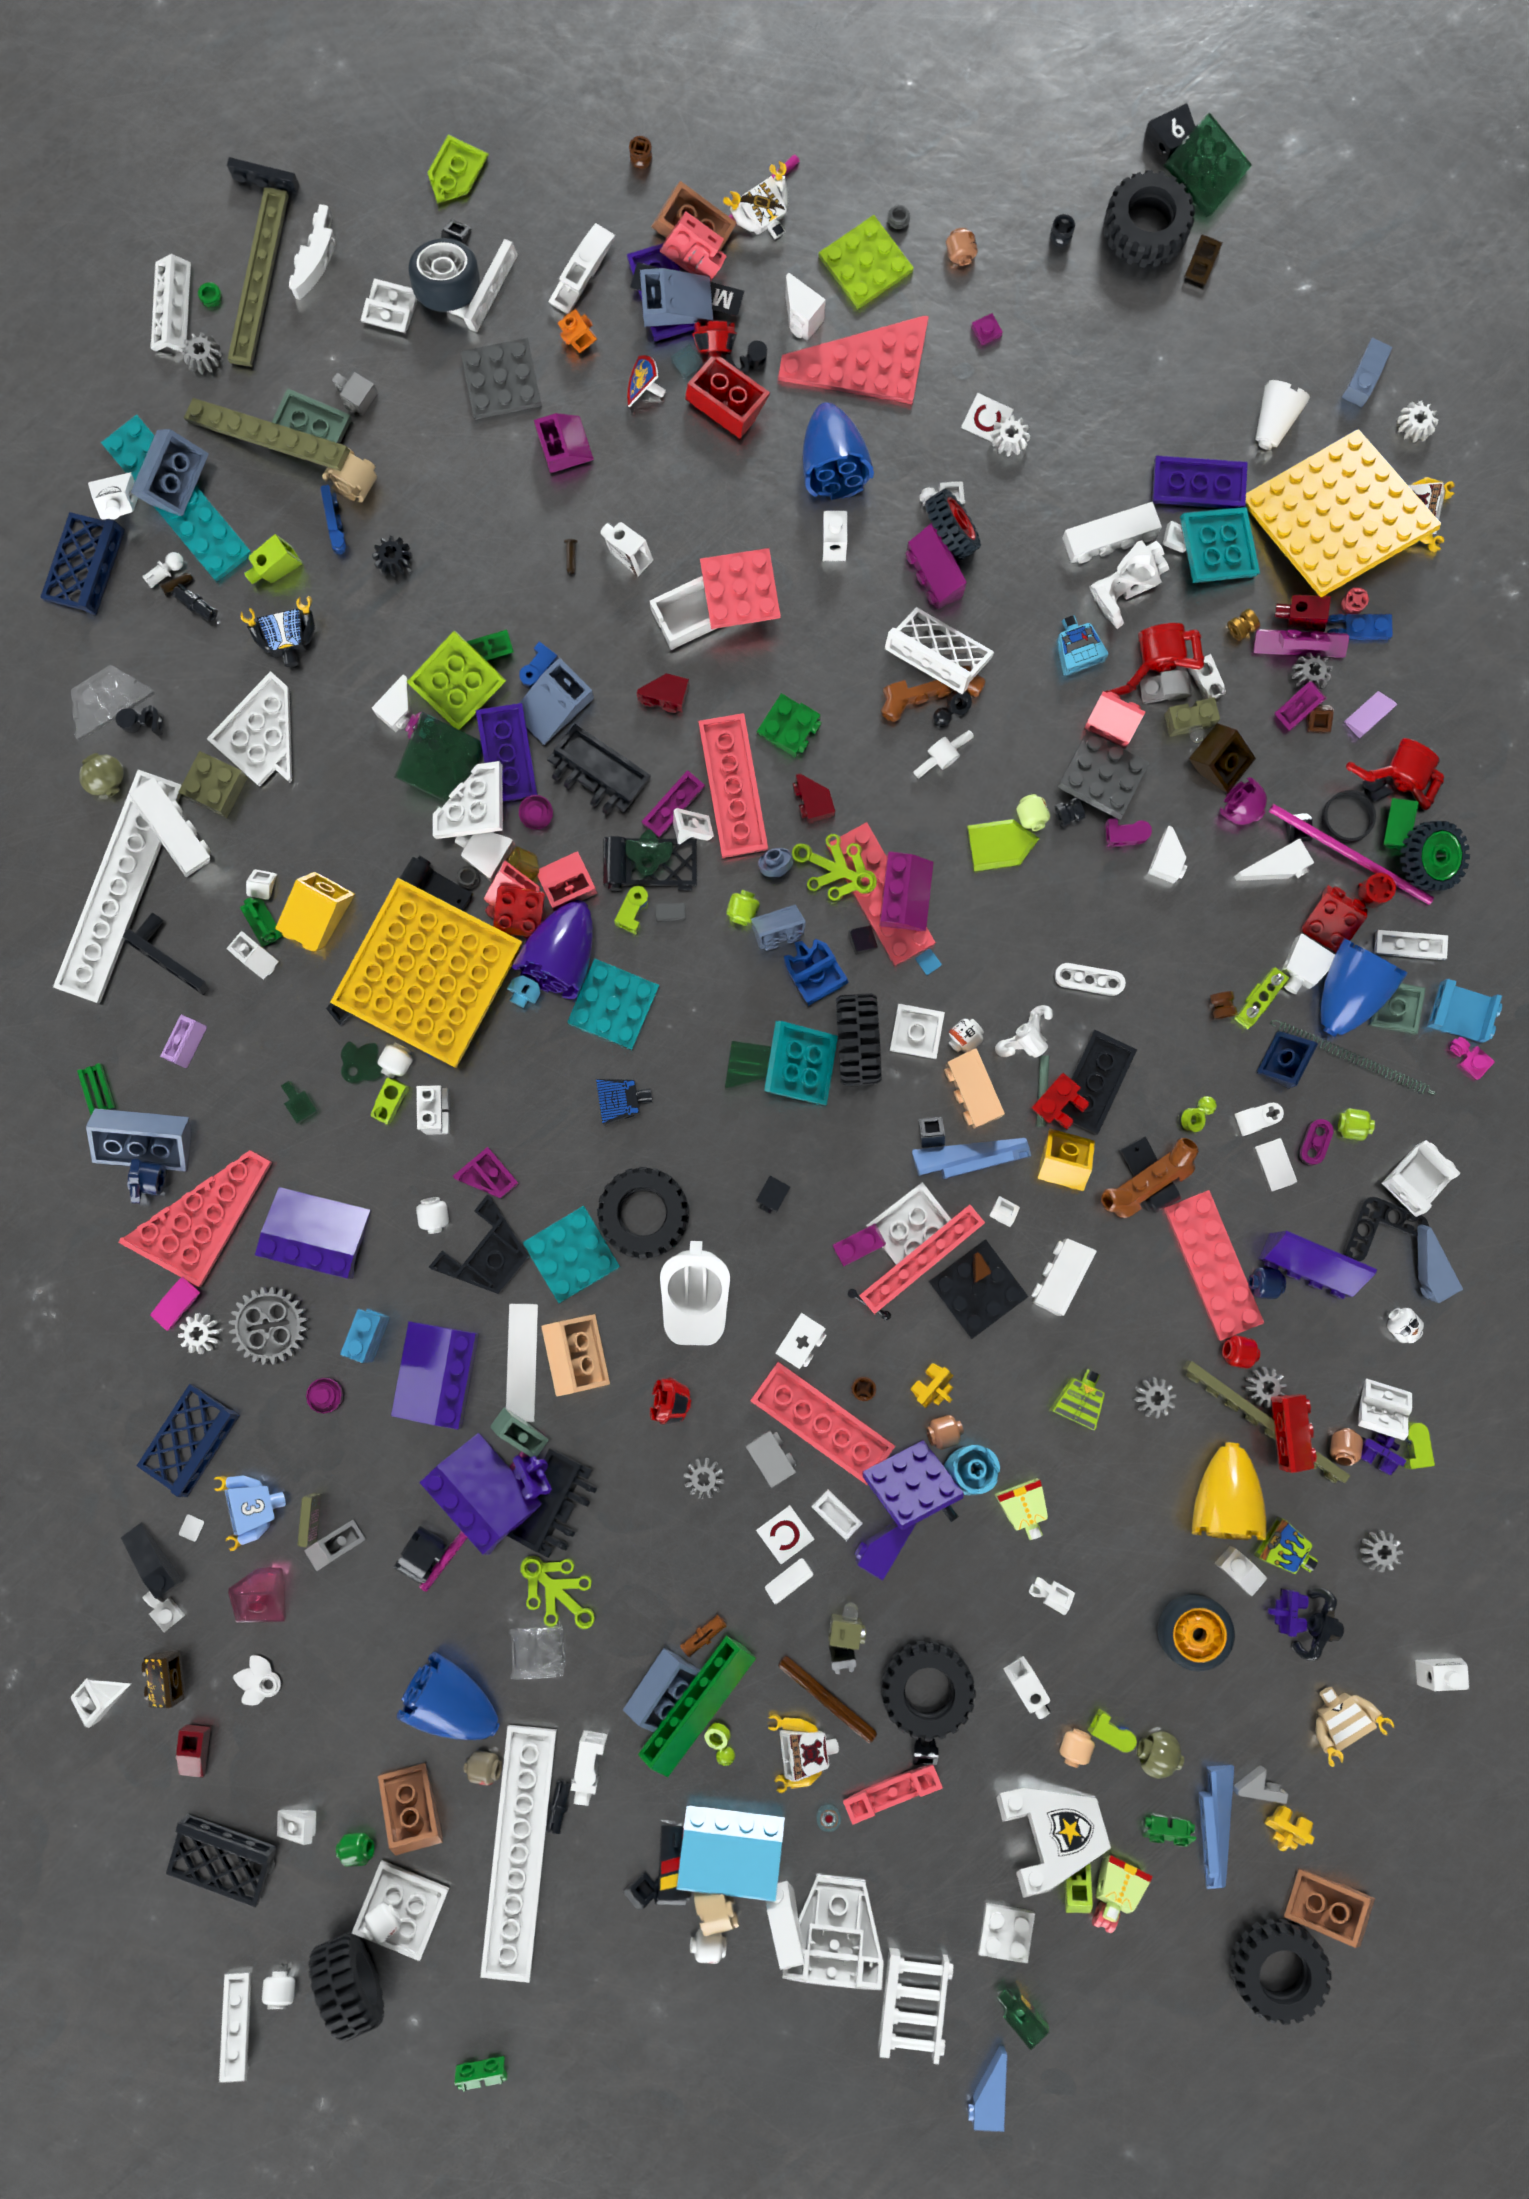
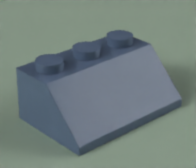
(169, 472)
(660, 1690)

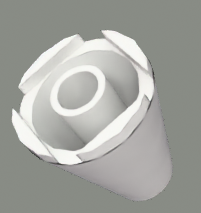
(1278, 412)

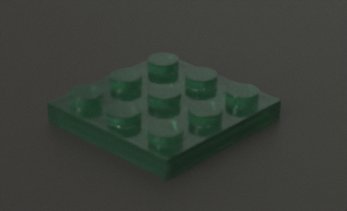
(1208, 164)
(438, 757)

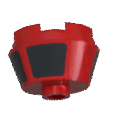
(714, 337)
(670, 1401)

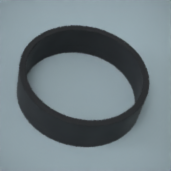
(1365, 800)

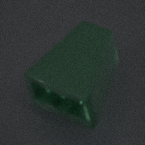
(747, 1064)

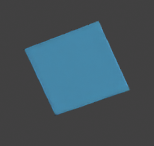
(928, 961)

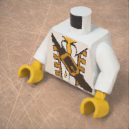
(762, 205)

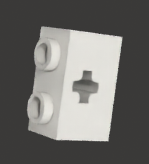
(803, 1326)

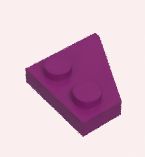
(487, 1174)

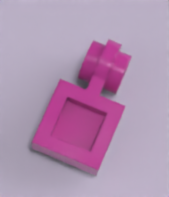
(1475, 1061)

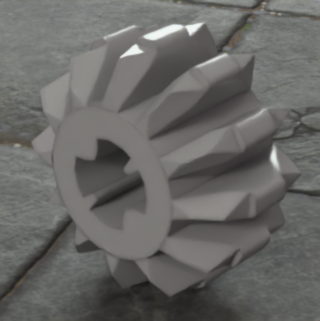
(199, 345)
(1310, 663)
(1257, 1386)
(1161, 1404)
(712, 1478)
(1385, 1559)

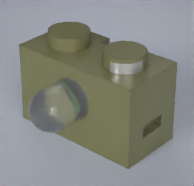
(1193, 719)
(847, 1629)

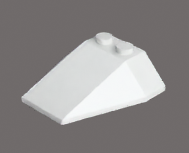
(838, 1937)

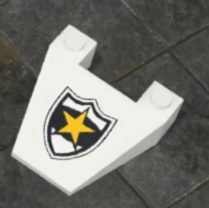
(1065, 1831)

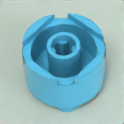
(985, 1469)

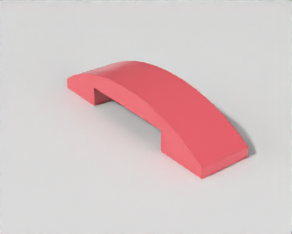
(892, 1792)

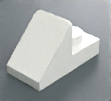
(691, 824)
(296, 1825)

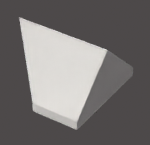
(96, 1698)

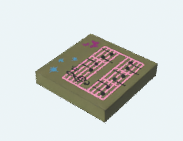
(309, 1519)

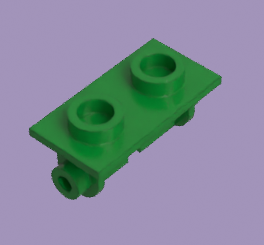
(260, 921)
(1159, 1830)
(490, 2070)

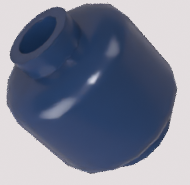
(1267, 1283)

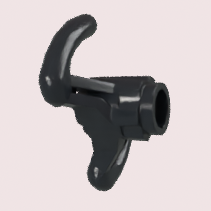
(1321, 1626)

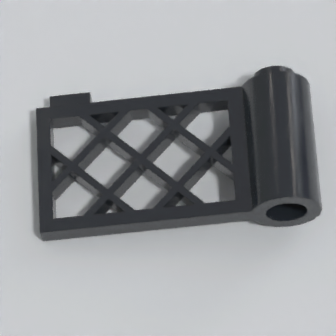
(618, 866)

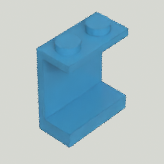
(1464, 1012)
(365, 1335)

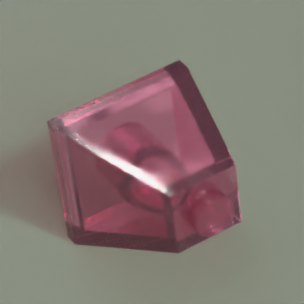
(259, 1596)

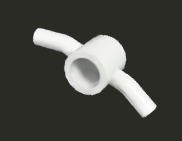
(943, 753)

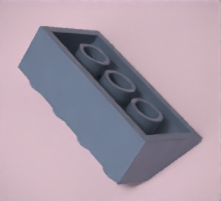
(152, 1138)

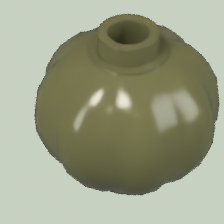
(101, 775)
(1160, 1754)

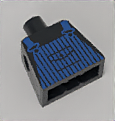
(620, 1099)

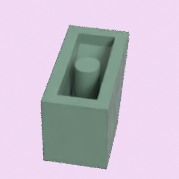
(518, 1433)

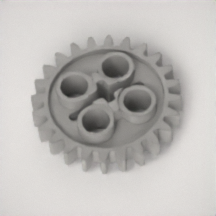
(271, 1346)

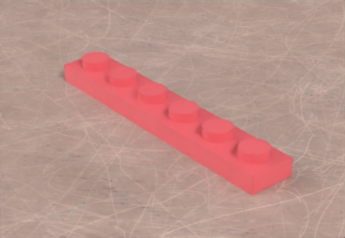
(922, 1259)

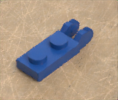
(333, 521)
(1363, 625)

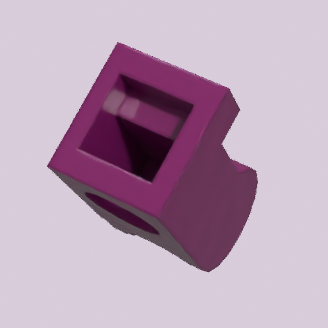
(1127, 834)

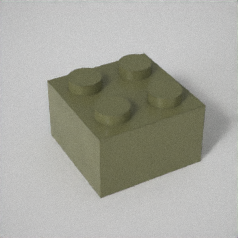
(213, 784)

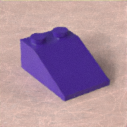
(882, 1549)

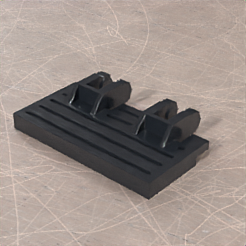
(598, 766)
(540, 1525)

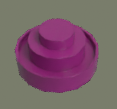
(535, 812)
(324, 1395)

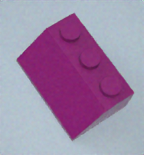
(936, 568)
(906, 892)

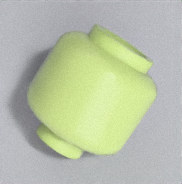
(1033, 812)

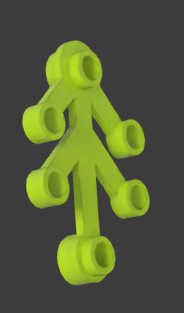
(838, 869)
(554, 1588)

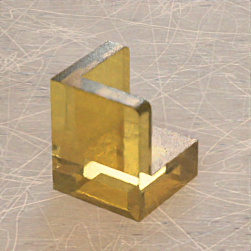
(524, 862)

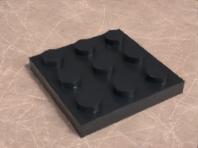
(980, 1302)

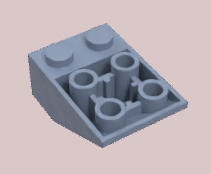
(675, 297)
(554, 701)
(778, 927)

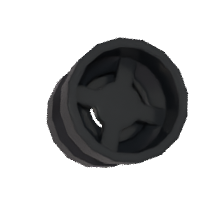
(1062, 230)
(1378, 788)
(1069, 812)

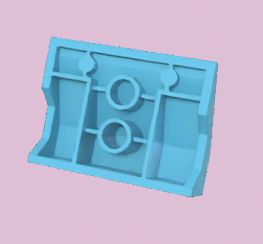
(730, 1853)

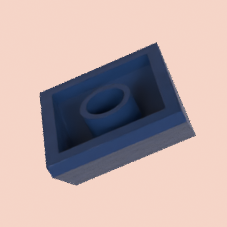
(1287, 1059)

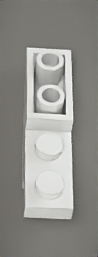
(314, 259)
(581, 268)

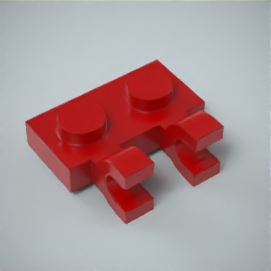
(1056, 1099)

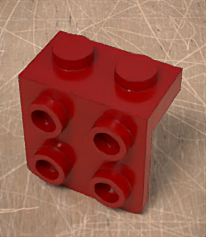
(518, 910)
(1335, 918)

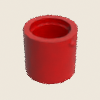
(1376, 890)

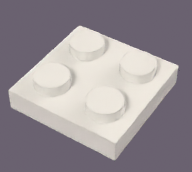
(917, 1031)
(1006, 1933)

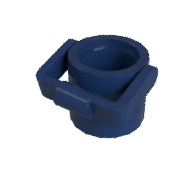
(145, 1178)

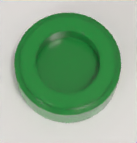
(210, 294)

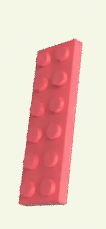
(733, 785)
(898, 943)
(1214, 1265)
(821, 1422)

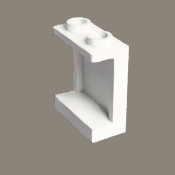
(1420, 1177)

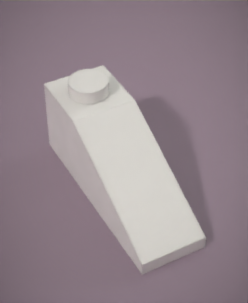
(1280, 865)
(785, 1927)

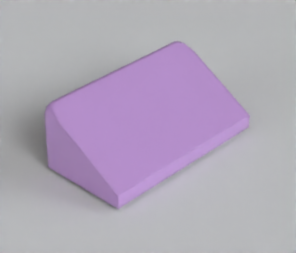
(1369, 714)
(183, 1041)

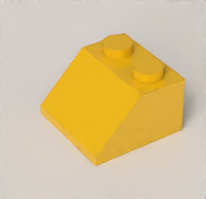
(1066, 1159)

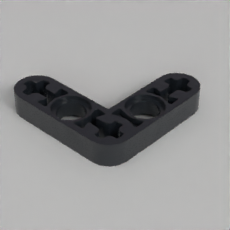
(1379, 1216)

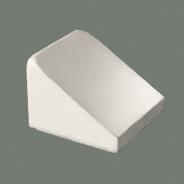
(260, 884)

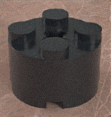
(419, 1555)

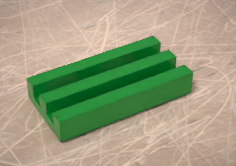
(86, 1089)

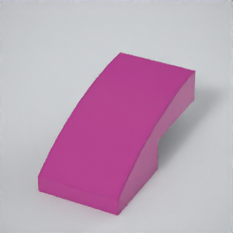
(174, 1303)

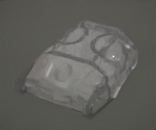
(537, 1652)

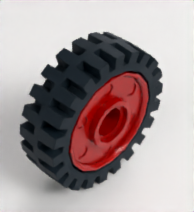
(953, 524)

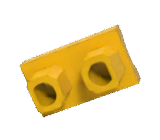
(940, 1377)
(1299, 1833)

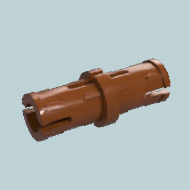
(690, 1647)

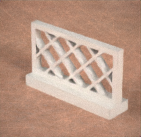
(931, 659)

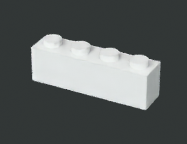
(1112, 533)

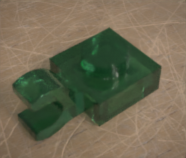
(300, 1104)

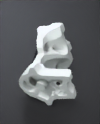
(1138, 567)

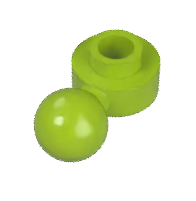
(1194, 1118)
(717, 1737)

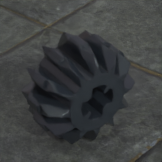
(390, 547)

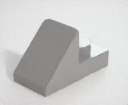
(1253, 1787)

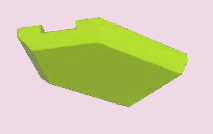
(455, 169)
(999, 844)

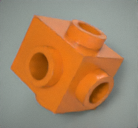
(577, 330)

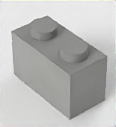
(771, 1458)

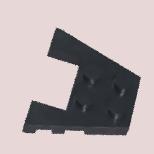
(493, 1260)

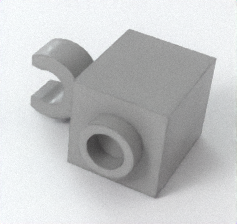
(356, 393)

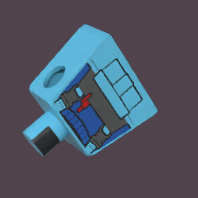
(1079, 646)

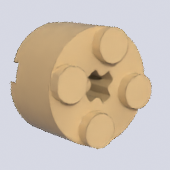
(354, 478)
(716, 1912)

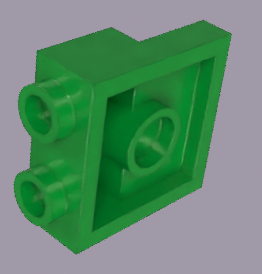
(790, 725)

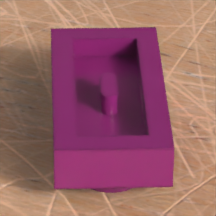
(1300, 705)
(859, 1244)

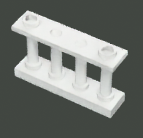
(892, 2015)

